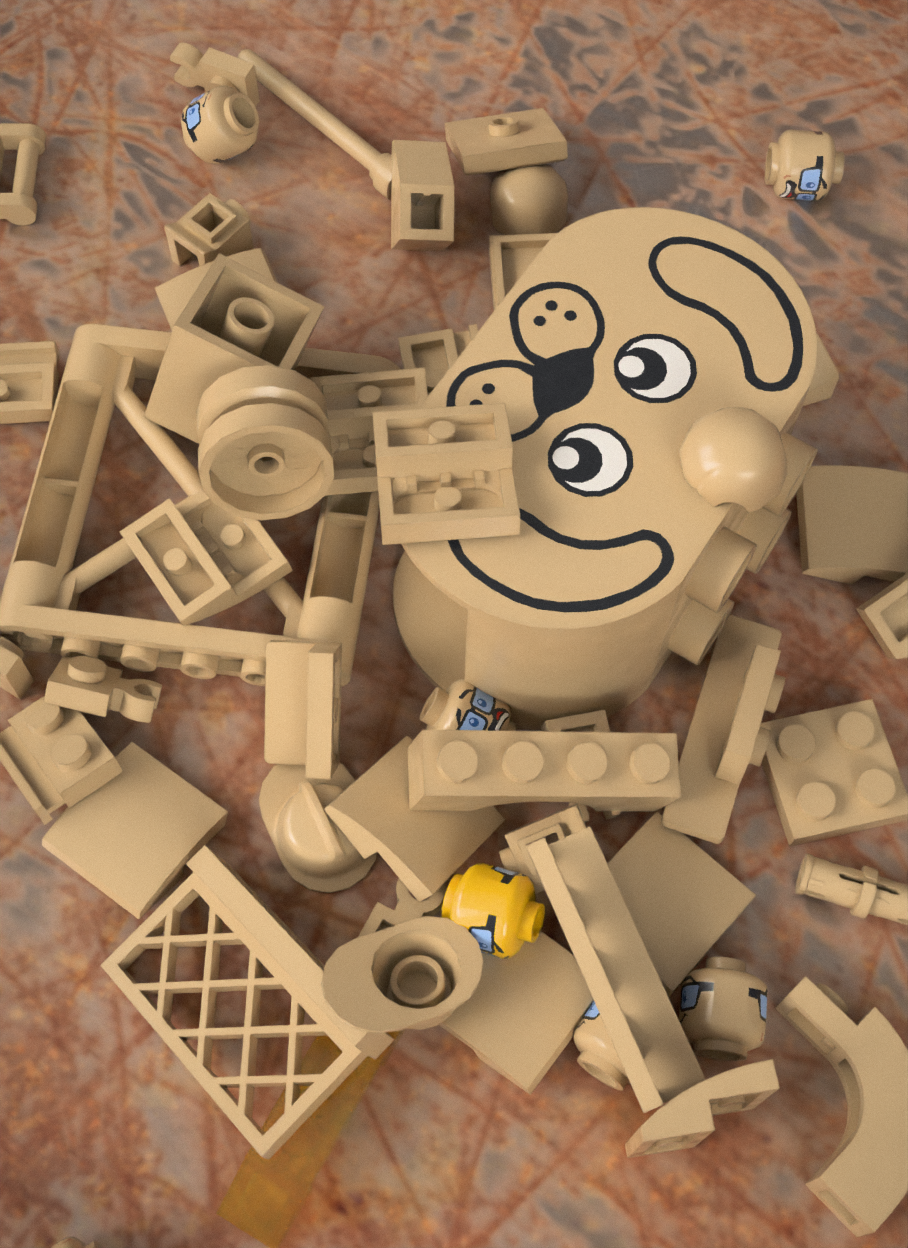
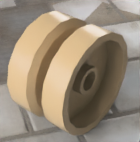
(264, 443)

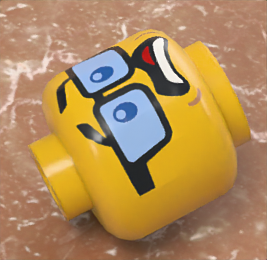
(495, 908)

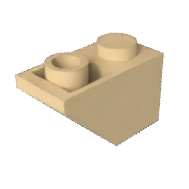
(421, 196)

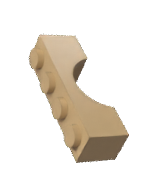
(504, 767)

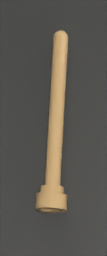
(378, 164)

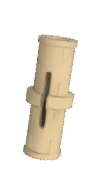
(853, 888)

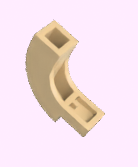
(870, 1165)

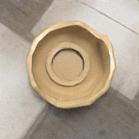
(529, 200)
(734, 458)

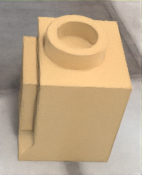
(210, 230)
(516, 856)

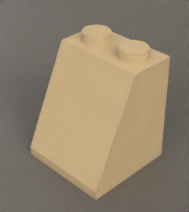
(227, 325)

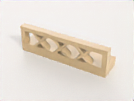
(616, 968)

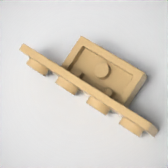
(726, 728)

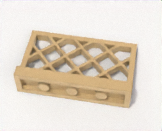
(293, 969)

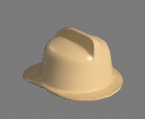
(304, 834)
(403, 975)

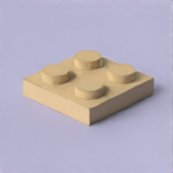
(833, 773)

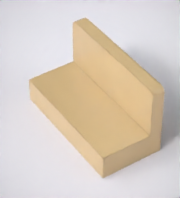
(303, 705)

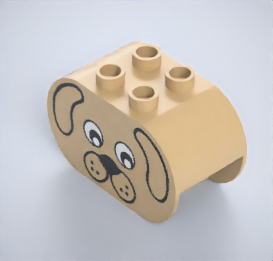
(603, 368)

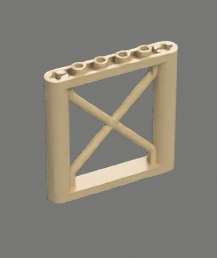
(44, 590)

